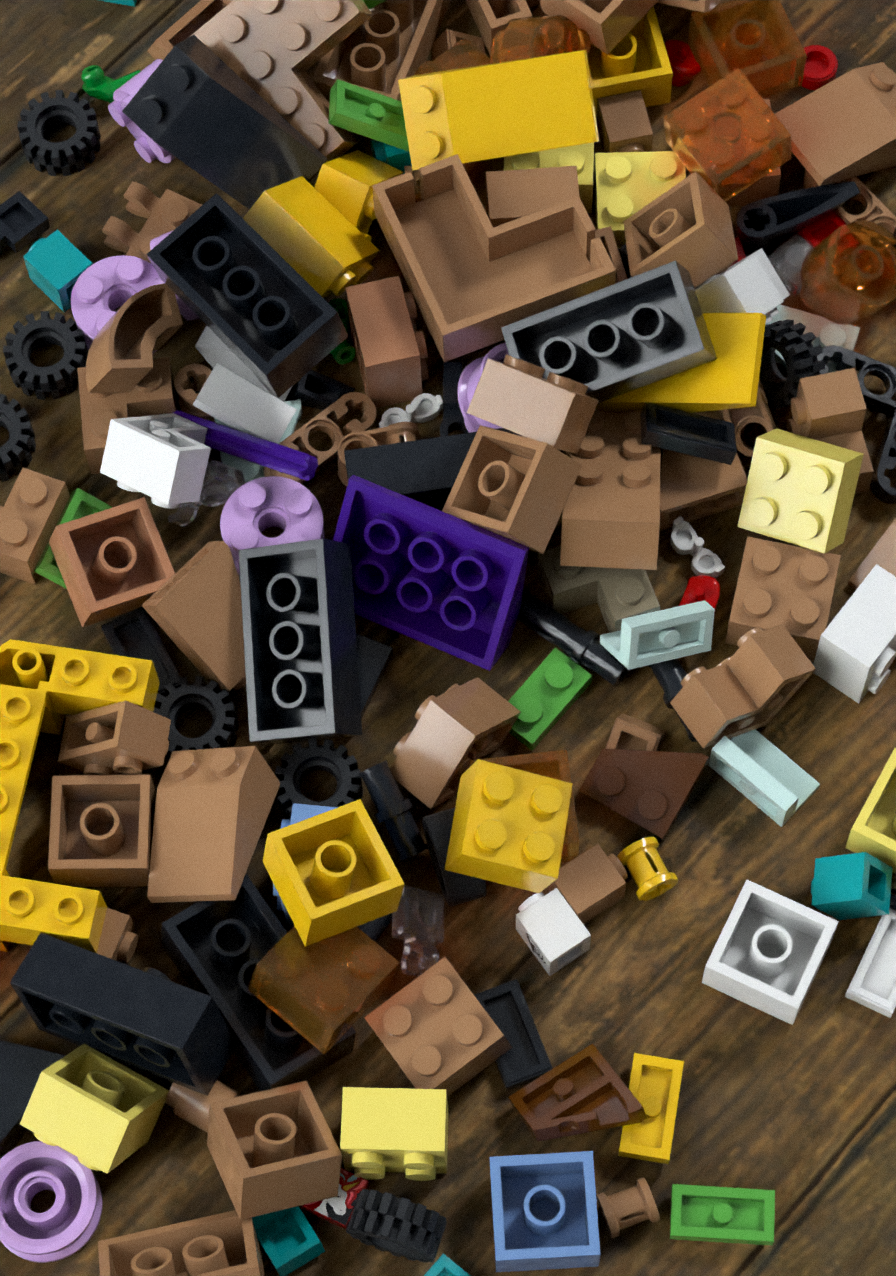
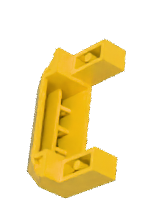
(35, 693)

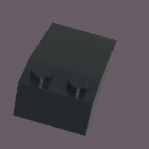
(220, 125)

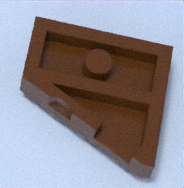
(645, 784)
(577, 1099)

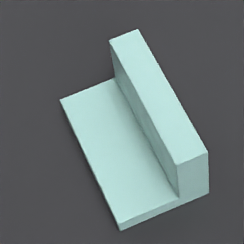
(662, 635)
(763, 774)

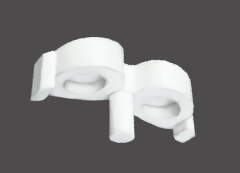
(422, 409)
(685, 541)

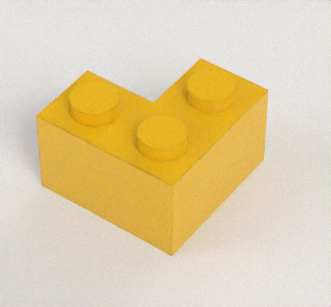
(348, 186)

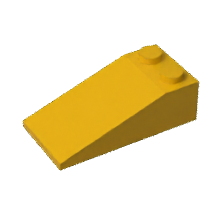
(499, 109)
(716, 385)

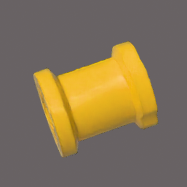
(647, 868)

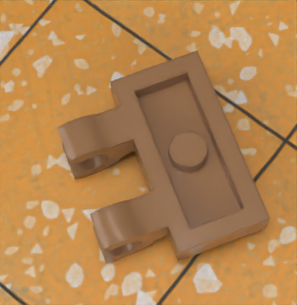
(162, 216)

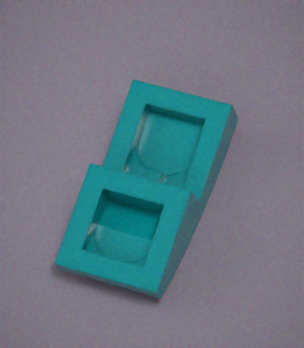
(287, 1239)

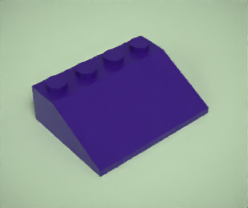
(431, 573)

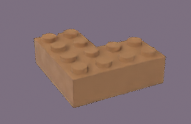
(274, 46)
(481, 276)

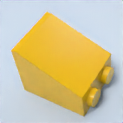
(312, 236)

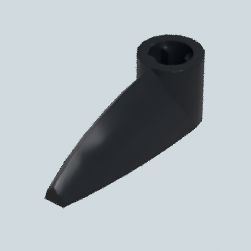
(786, 213)

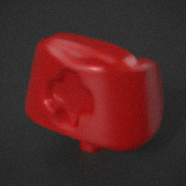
(682, 62)
(700, 589)

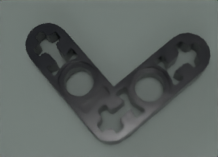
(883, 404)

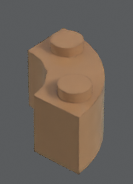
(124, 345)

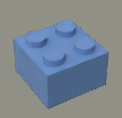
(544, 1211)

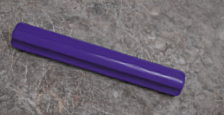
(256, 449)

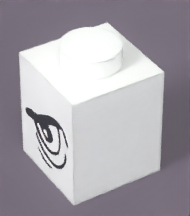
(552, 930)

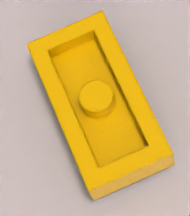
(657, 1088)

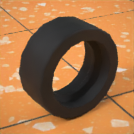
(454, 886)

